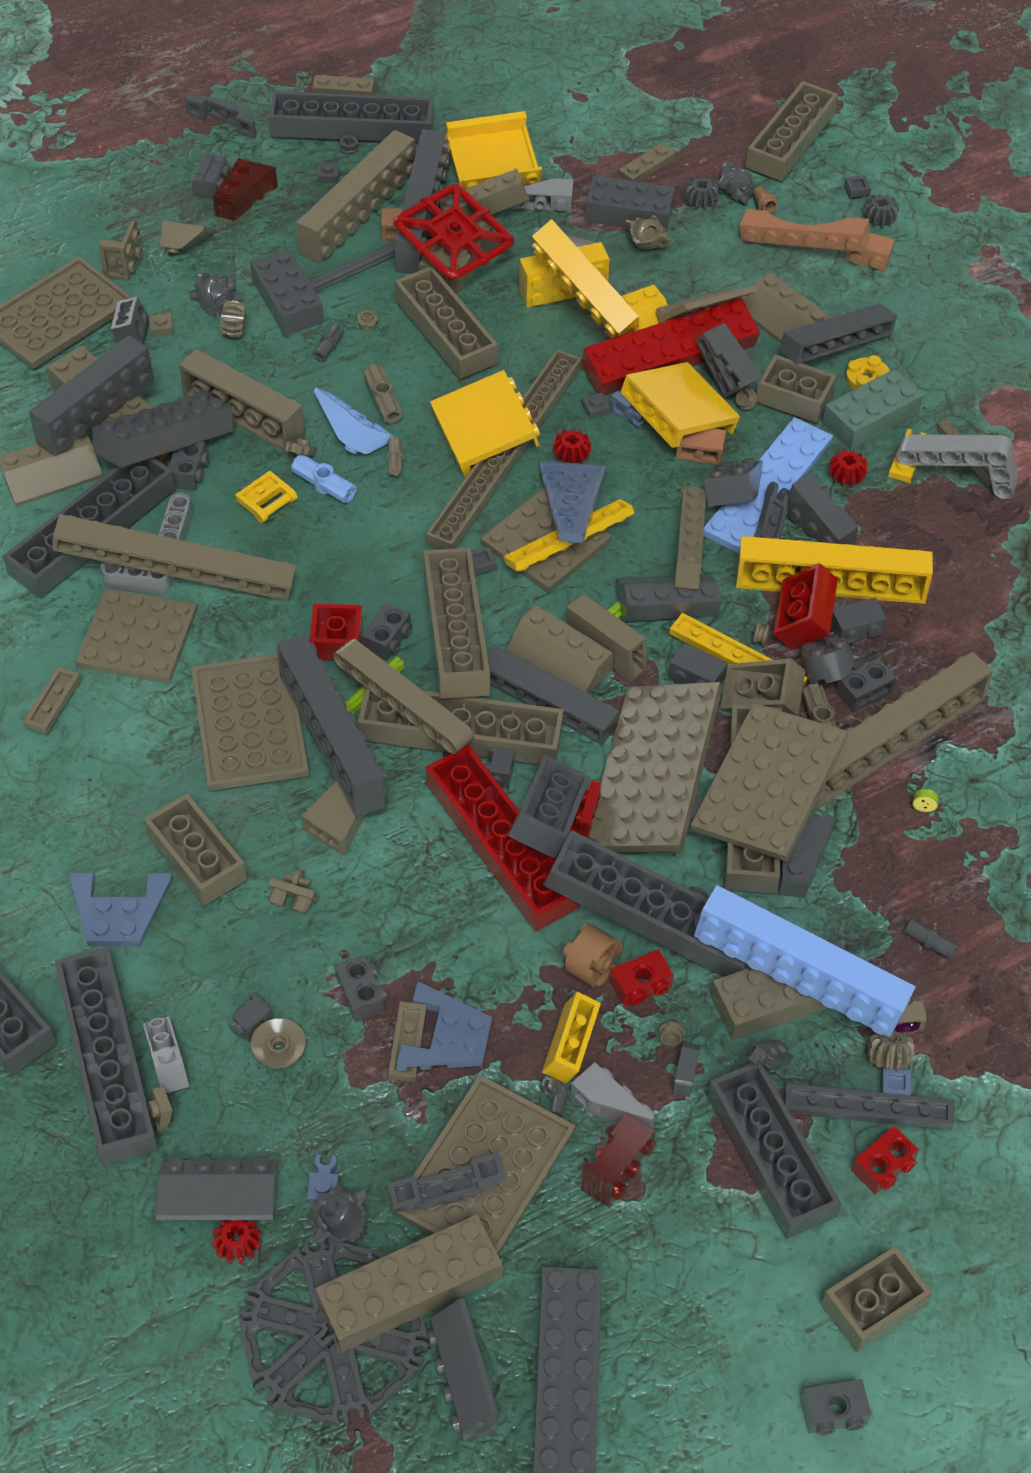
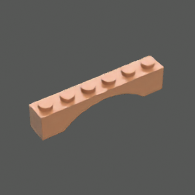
(845, 234)

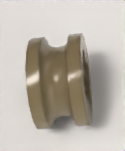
(761, 634)

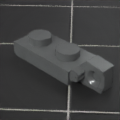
(770, 1053)

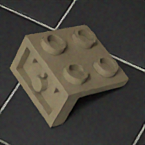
(121, 258)

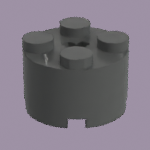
(828, 659)

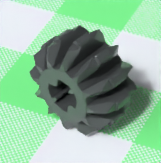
(701, 192)
(881, 210)

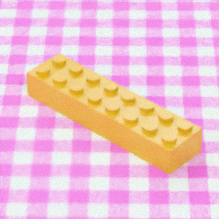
(860, 570)

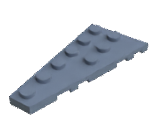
(572, 496)

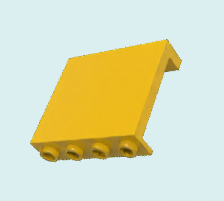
(492, 147)
(678, 402)
(484, 420)

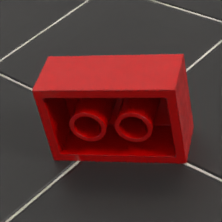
(805, 606)

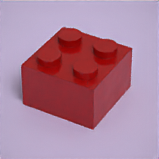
(334, 626)

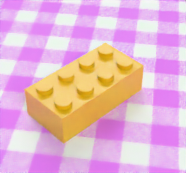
(541, 287)

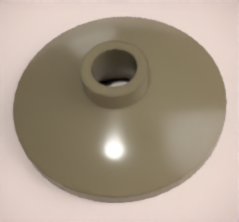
(275, 1033)

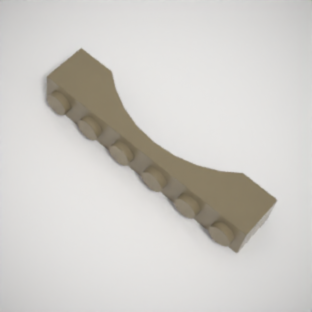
(690, 538)

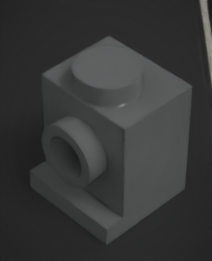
(501, 765)
(250, 1017)

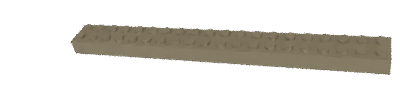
(489, 473)

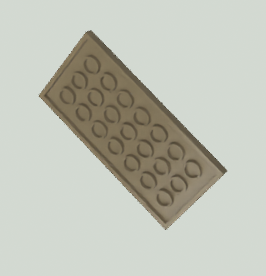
(655, 767)

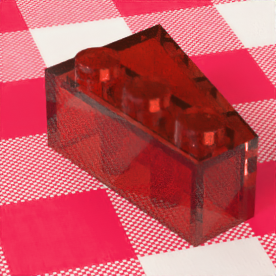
(242, 187)
(618, 1160)

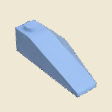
(351, 426)

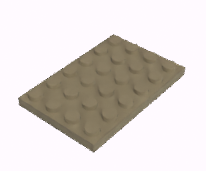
(58, 312)
(247, 723)
(769, 781)
(487, 1123)

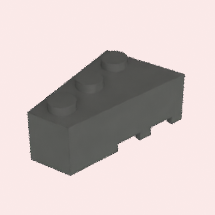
(727, 360)
(817, 513)
(802, 864)

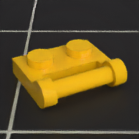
(261, 492)

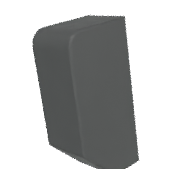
(686, 1069)

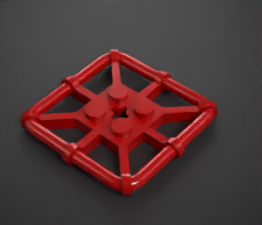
(453, 242)

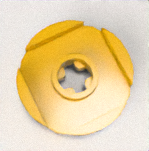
(861, 367)

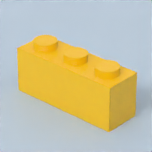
(571, 1037)

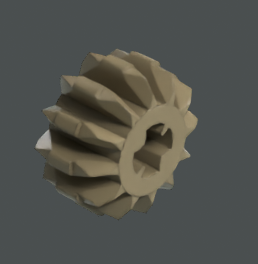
(233, 319)
(891, 1052)

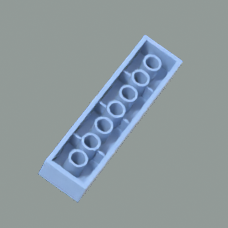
(803, 961)

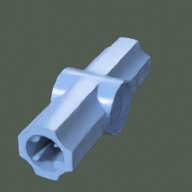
(323, 478)

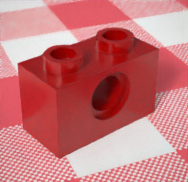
(649, 967)

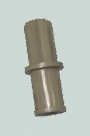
(395, 456)

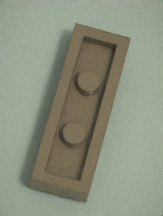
(647, 163)
(52, 700)
(407, 1032)

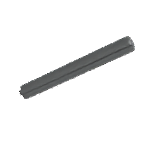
(353, 267)

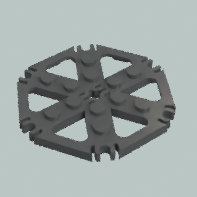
(312, 1348)

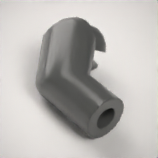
(557, 1095)

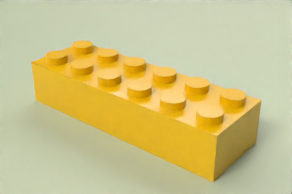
(584, 281)

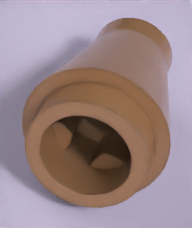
(765, 200)

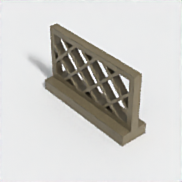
(699, 303)

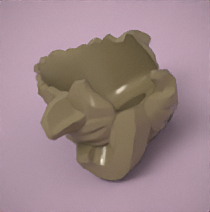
(648, 233)

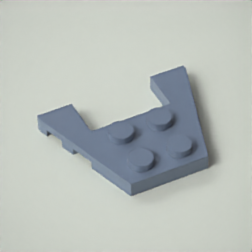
(118, 919)
(458, 1035)

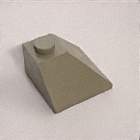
(182, 236)

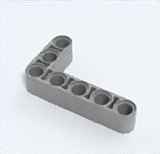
(965, 450)
(174, 525)

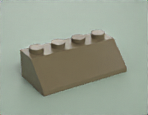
(494, 194)
(780, 307)
(38, 473)
(560, 650)

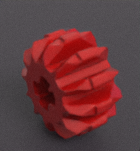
(572, 446)
(848, 467)
(232, 1250)

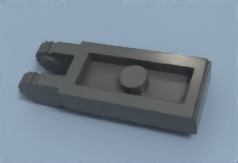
(773, 512)

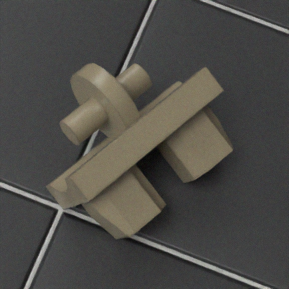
(303, 896)

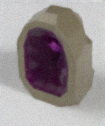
(912, 1018)

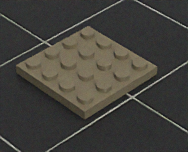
(532, 522)
(137, 635)

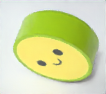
(925, 800)

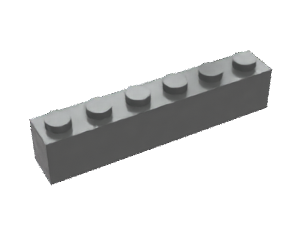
(837, 333)
(540, 688)

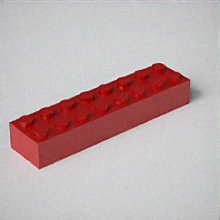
(664, 344)
(485, 819)

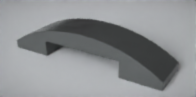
(222, 110)
(447, 1186)

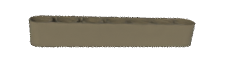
(403, 696)

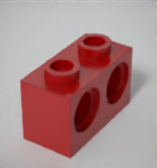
(880, 1156)

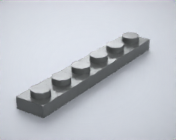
(869, 1106)

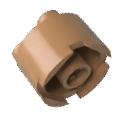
(592, 955)

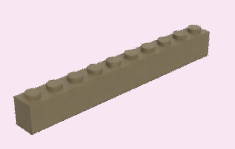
(173, 557)

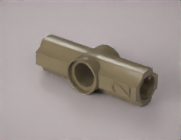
(382, 394)
(818, 705)

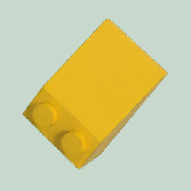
(645, 303)

